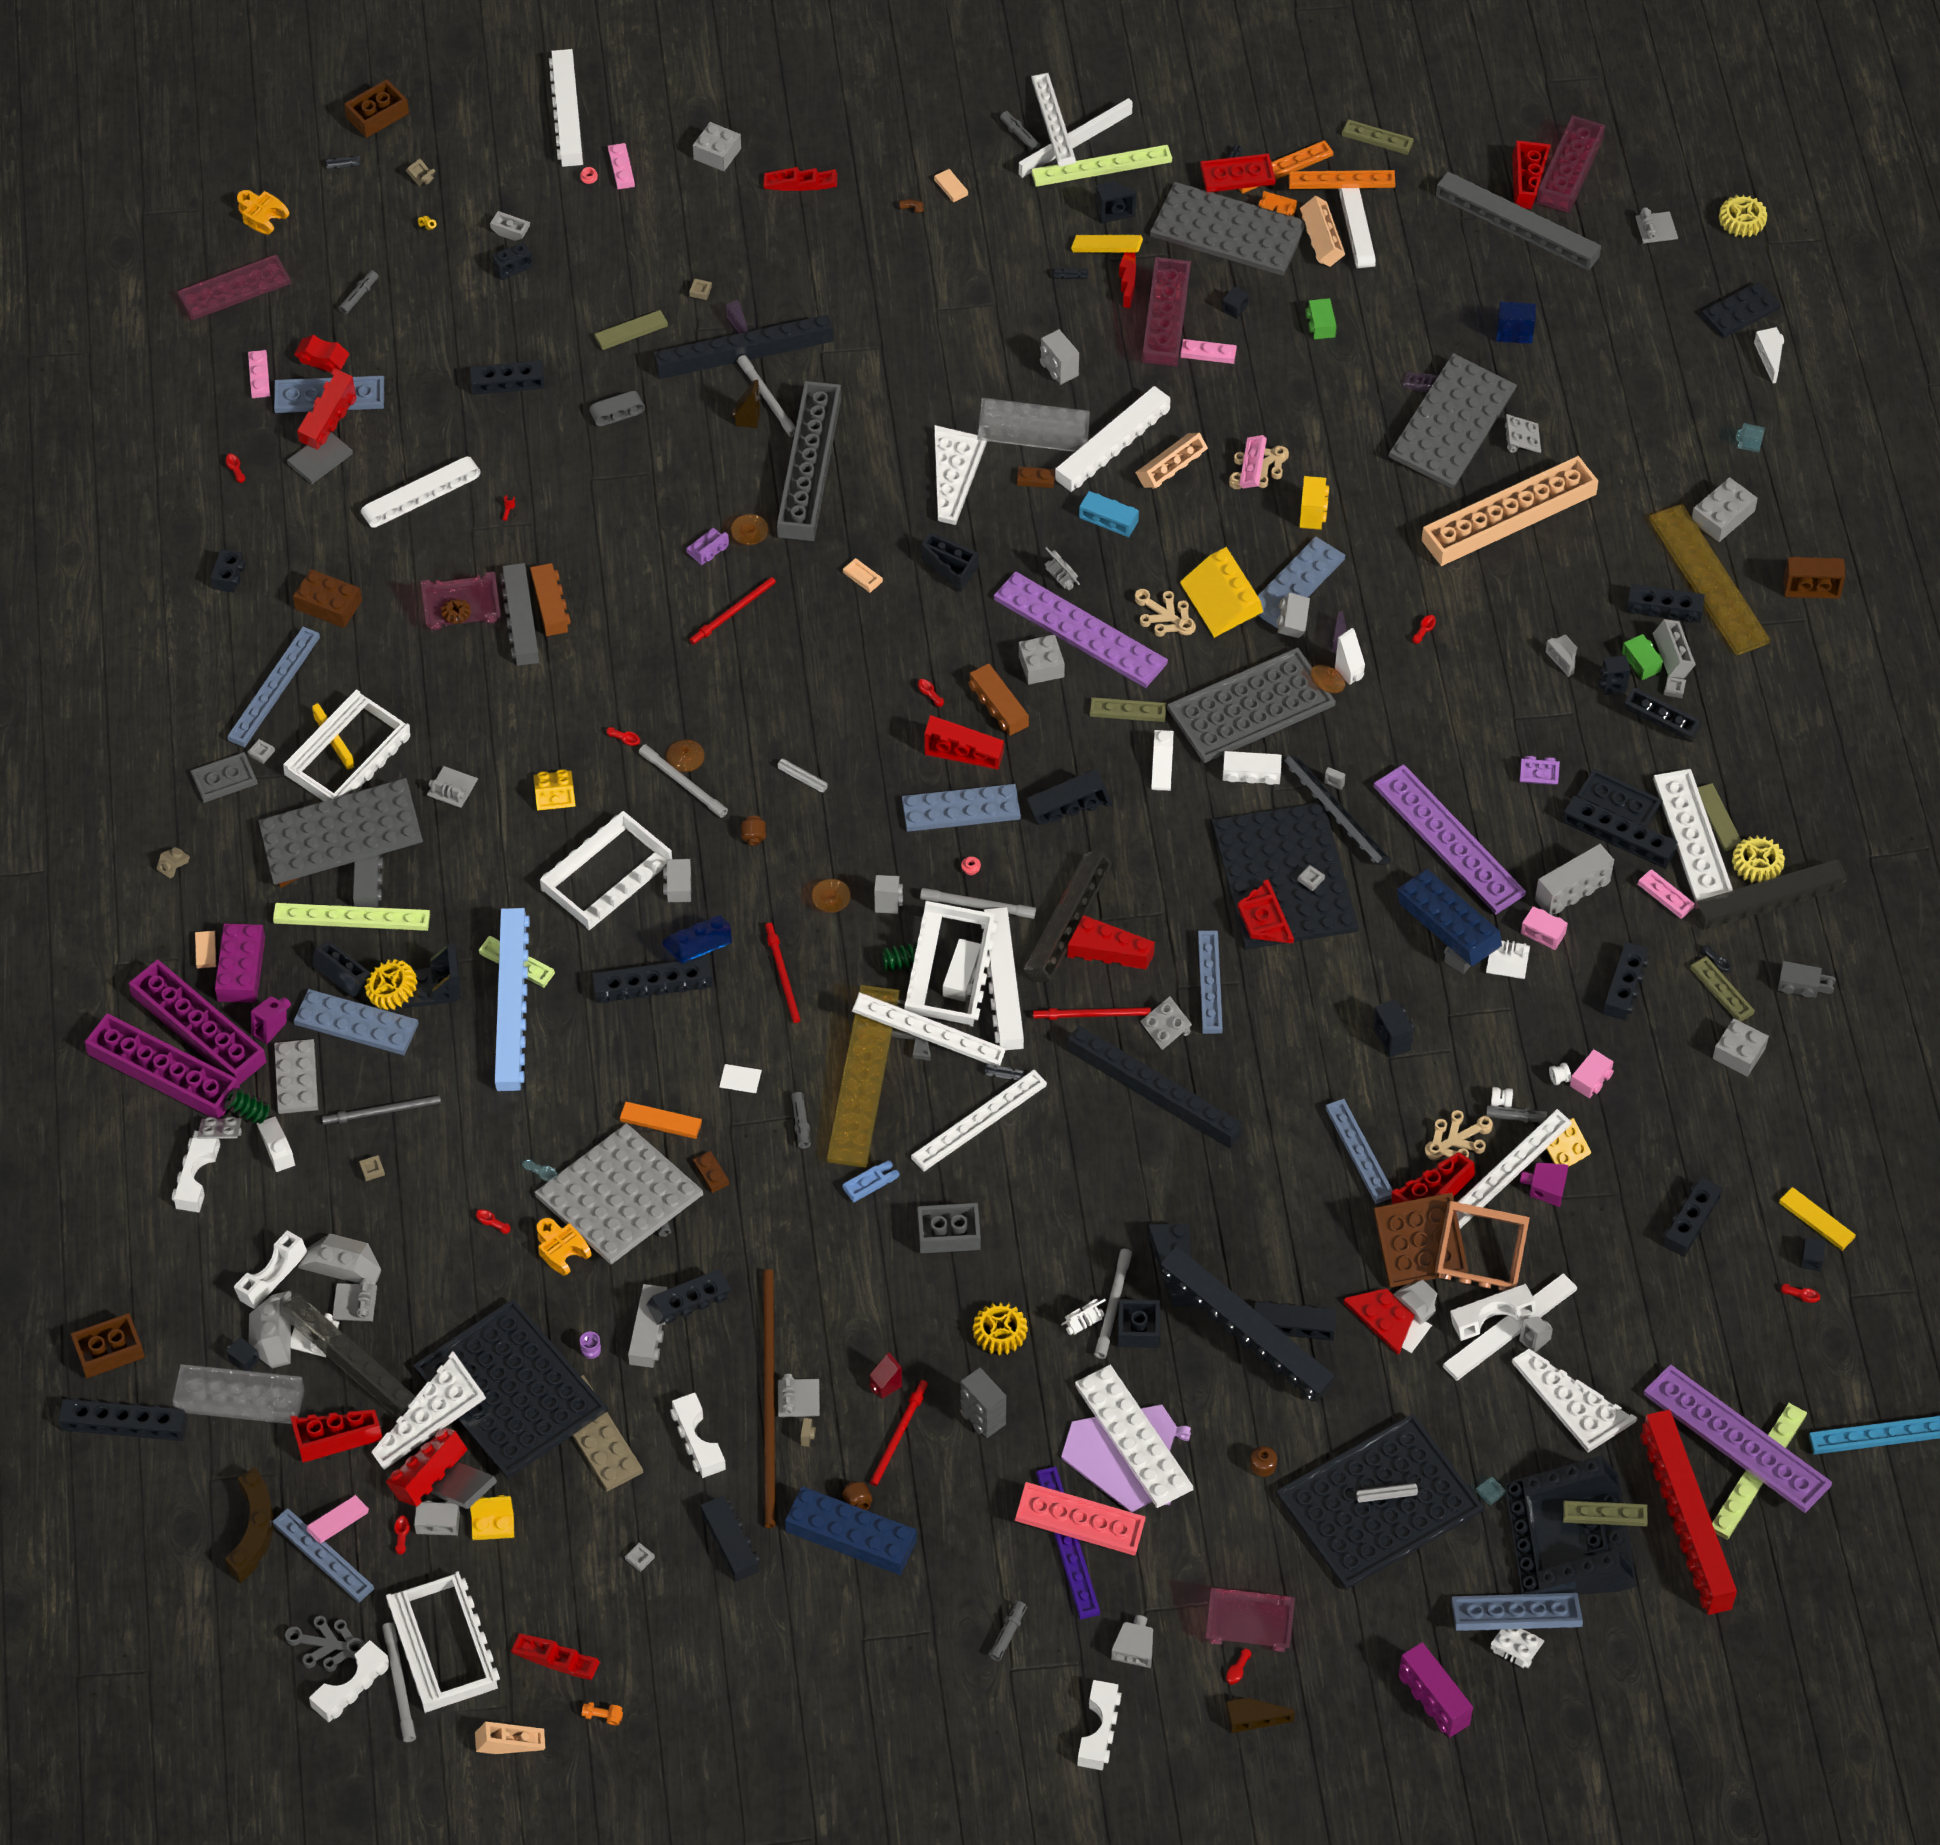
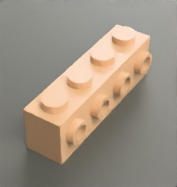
(1322, 231)
(1171, 460)

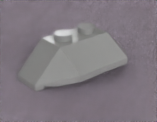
(342, 1259)
(270, 1331)

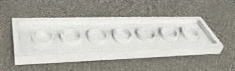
(1693, 833)
(1134, 1436)

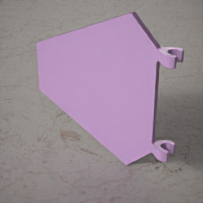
(1099, 1461)

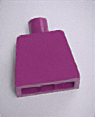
(269, 1018)
(1547, 1182)

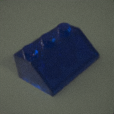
(699, 939)

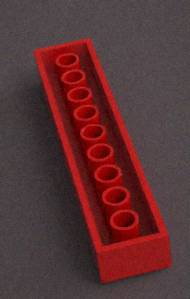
(1688, 1512)

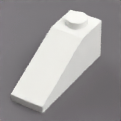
(1769, 347)
(1349, 657)
(1162, 760)
(276, 1144)

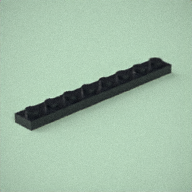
(1333, 806)

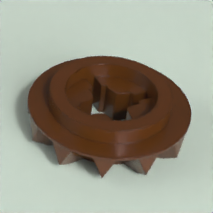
(451, 615)

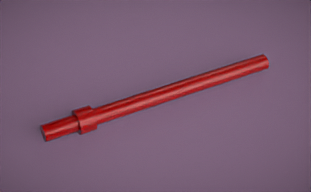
(706, 630)
(773, 942)
(1053, 1013)
(915, 1400)

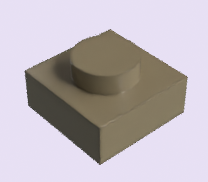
(700, 289)
(372, 1168)
(807, 1432)

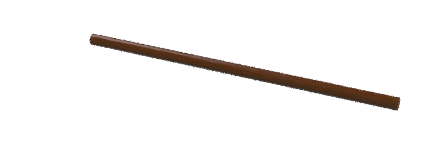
(769, 1423)

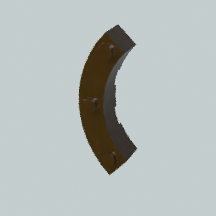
(255, 1543)

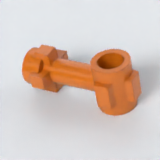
(613, 1715)

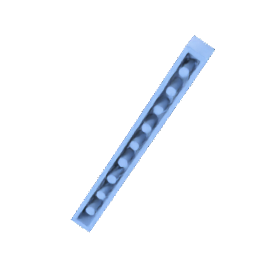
(511, 999)

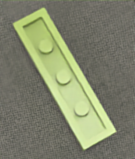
(537, 971)

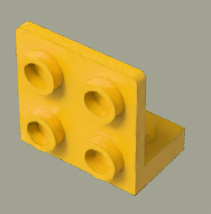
(554, 790)
(1569, 1146)
(492, 1518)

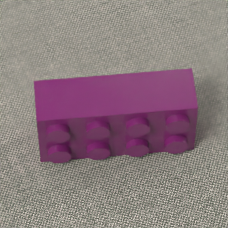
(240, 963)
(1435, 1690)

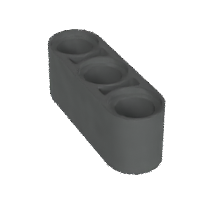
(617, 408)

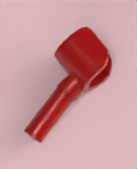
(508, 505)

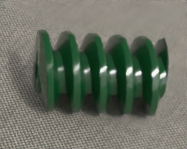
(899, 956)
(247, 1105)

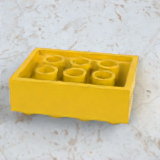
(1221, 593)

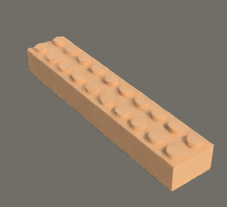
(1509, 510)

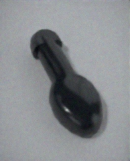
(1719, 961)

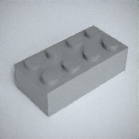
(1574, 880)

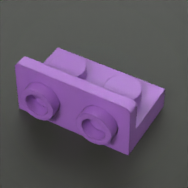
(708, 546)
(1539, 771)

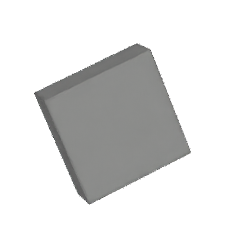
(1674, 687)
(261, 751)
(1334, 778)
(1311, 877)
(639, 1557)

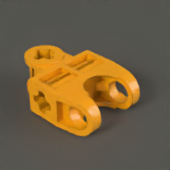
(260, 209)
(559, 1244)

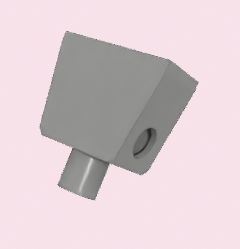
(1134, 1643)

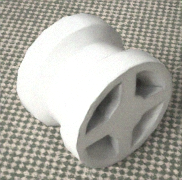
(1560, 1074)

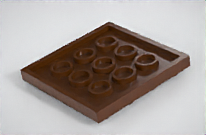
(1412, 1237)

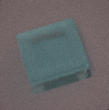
(1491, 1491)

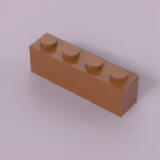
(549, 599)
(998, 699)

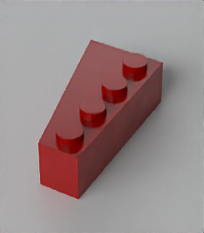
(1528, 167)
(328, 410)
(962, 744)
(1109, 944)
(1446, 1178)
(335, 1433)
(426, 1467)

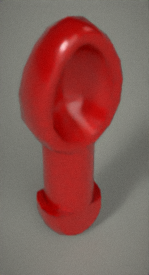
(233, 463)
(1426, 625)
(928, 689)
(628, 738)
(488, 1218)
(1805, 1294)
(401, 1528)
(1235, 1671)

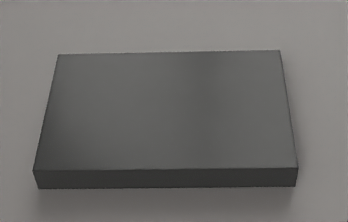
(314, 463)
(224, 777)

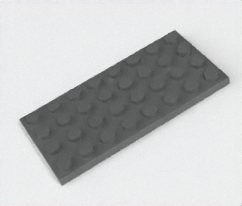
(1228, 228)
(1452, 421)
(1250, 705)
(340, 831)

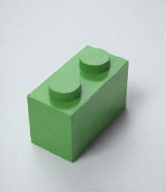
(1321, 318)
(1642, 657)

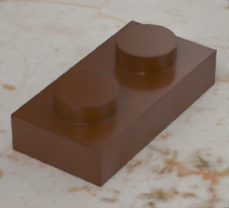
(1036, 477)
(711, 1172)

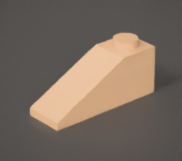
(506, 1738)

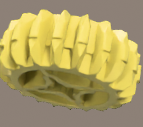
(1743, 216)
(1758, 853)

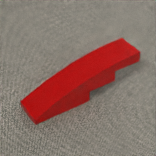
(796, 180)
(1127, 272)
(555, 1657)

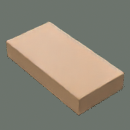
(951, 185)
(862, 575)
(205, 949)

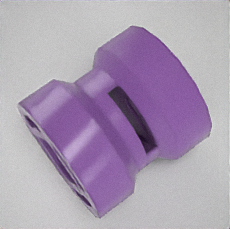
(590, 1345)

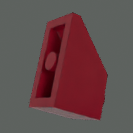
(886, 1377)

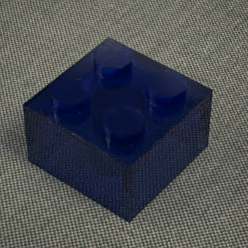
(1516, 322)

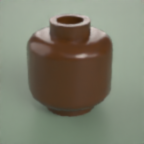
(753, 830)
(1263, 1461)
(857, 1495)

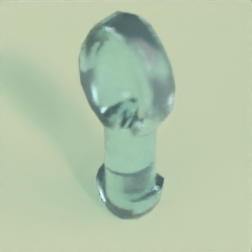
(545, 1172)

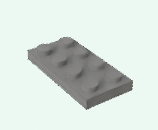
(296, 1076)

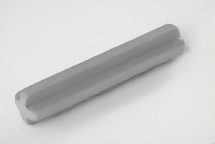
(802, 775)
(1387, 1492)

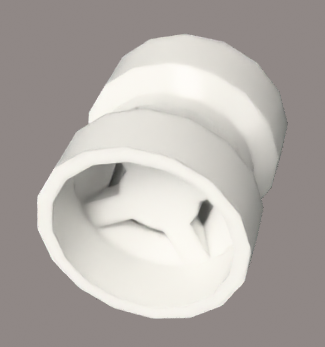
(1506, 1099)

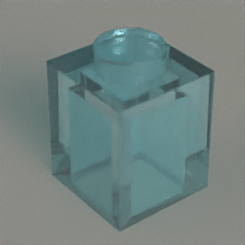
(1750, 437)

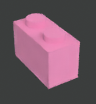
(1544, 928)
(1591, 1074)

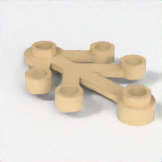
(1273, 456)
(1142, 598)
(1457, 1139)

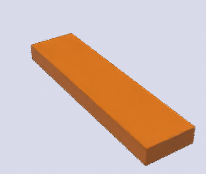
(660, 1120)

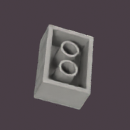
(1724, 509)

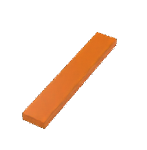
(1299, 160)
(1341, 179)

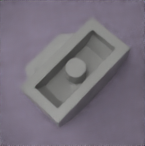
(509, 226)
(1563, 653)
(1418, 1299)

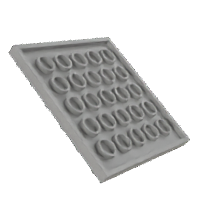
(619, 1193)

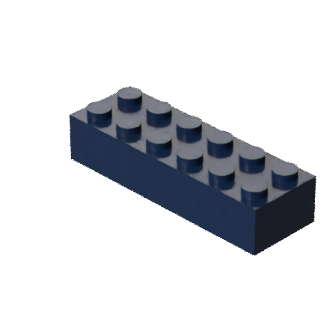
(1449, 917)
(851, 1530)

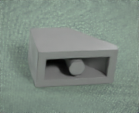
(1535, 1333)

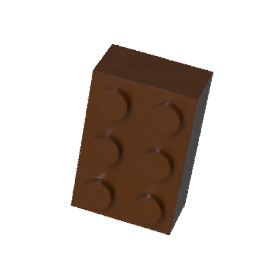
(376, 108)
(1814, 577)
(327, 598)
(107, 1345)

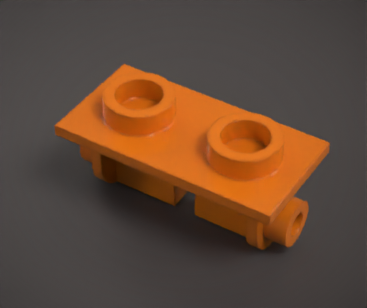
(1279, 203)

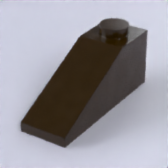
(748, 407)
(1254, 1714)

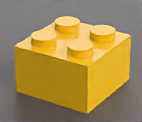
(1314, 502)

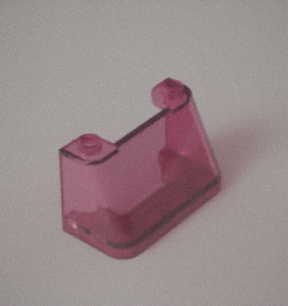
(477, 592)
(1250, 1618)

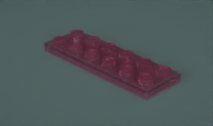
(234, 287)

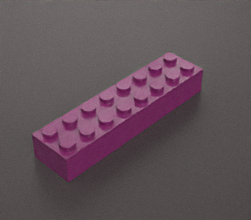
(197, 1022)
(161, 1066)

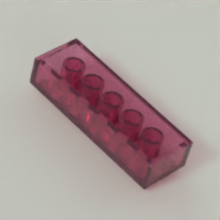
(1571, 164)
(1166, 311)

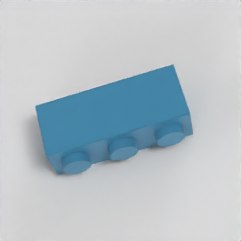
(1109, 514)

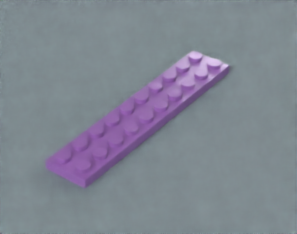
(1080, 629)
(1449, 839)
(1738, 1438)

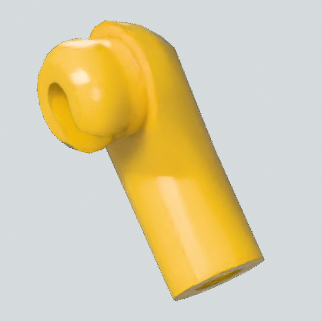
(427, 222)

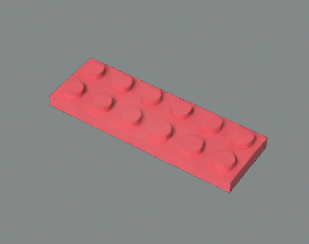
(1080, 1518)

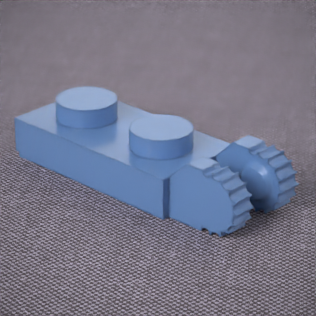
(870, 1181)

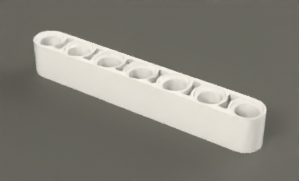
(1357, 227)
(420, 491)

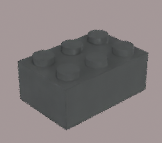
(949, 1228)
(983, 1403)

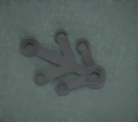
(328, 1643)

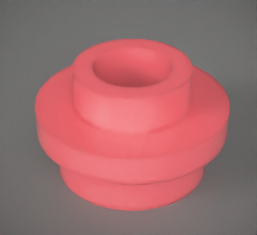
(588, 175)
(970, 870)

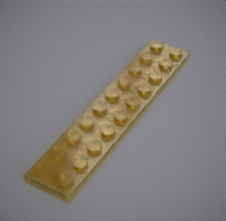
(1709, 578)
(861, 1085)

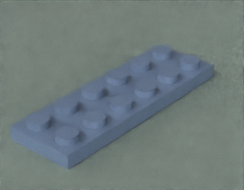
(300, 394)
(1300, 577)
(961, 807)
(356, 1022)
(1516, 1611)

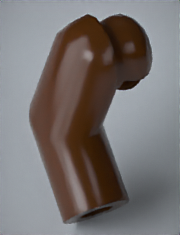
(911, 203)

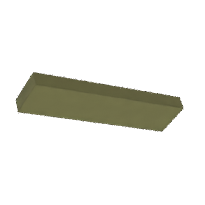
(1377, 137)
(631, 330)
(1128, 709)
(1719, 817)
(1722, 989)
(1605, 1513)

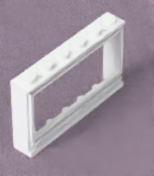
(329, 730)
(621, 890)
(924, 959)
(416, 1651)

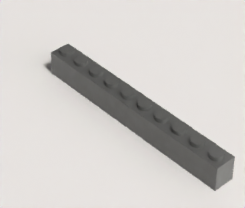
(1518, 221)

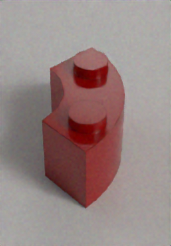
(321, 354)

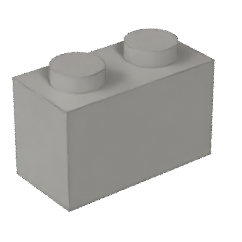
(1293, 615)
(678, 880)
(888, 894)
(437, 1518)

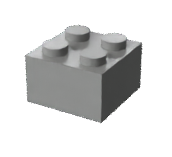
(717, 146)
(1059, 357)
(1041, 659)
(1740, 1047)

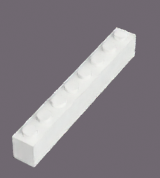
(567, 108)
(1112, 439)
(1004, 984)

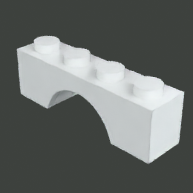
(190, 1193)
(286, 1255)
(1514, 1302)
(707, 1456)
(331, 1700)
(1093, 1748)

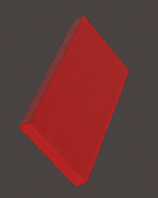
(1237, 173)

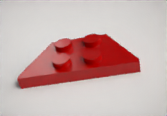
(1264, 916)
(1383, 1315)

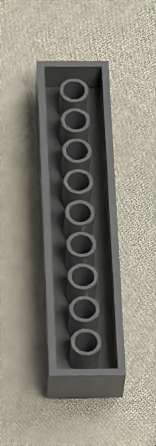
(809, 461)

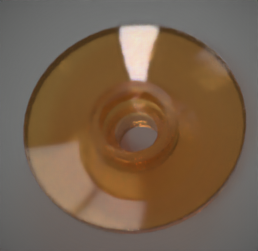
(749, 529)
(1327, 678)
(685, 761)
(831, 889)

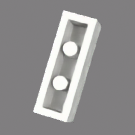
(1252, 767)
(961, 971)

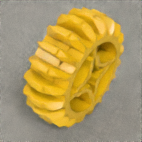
(384, 994)
(997, 1318)

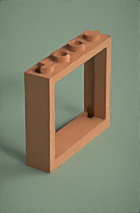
(1466, 1278)

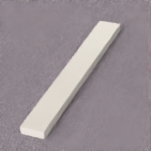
(1053, 119)
(1078, 136)
(928, 1030)
(978, 1120)
(1514, 1163)
(1507, 1329)

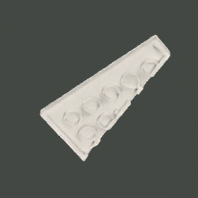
(956, 465)
(435, 1407)
(1579, 1407)

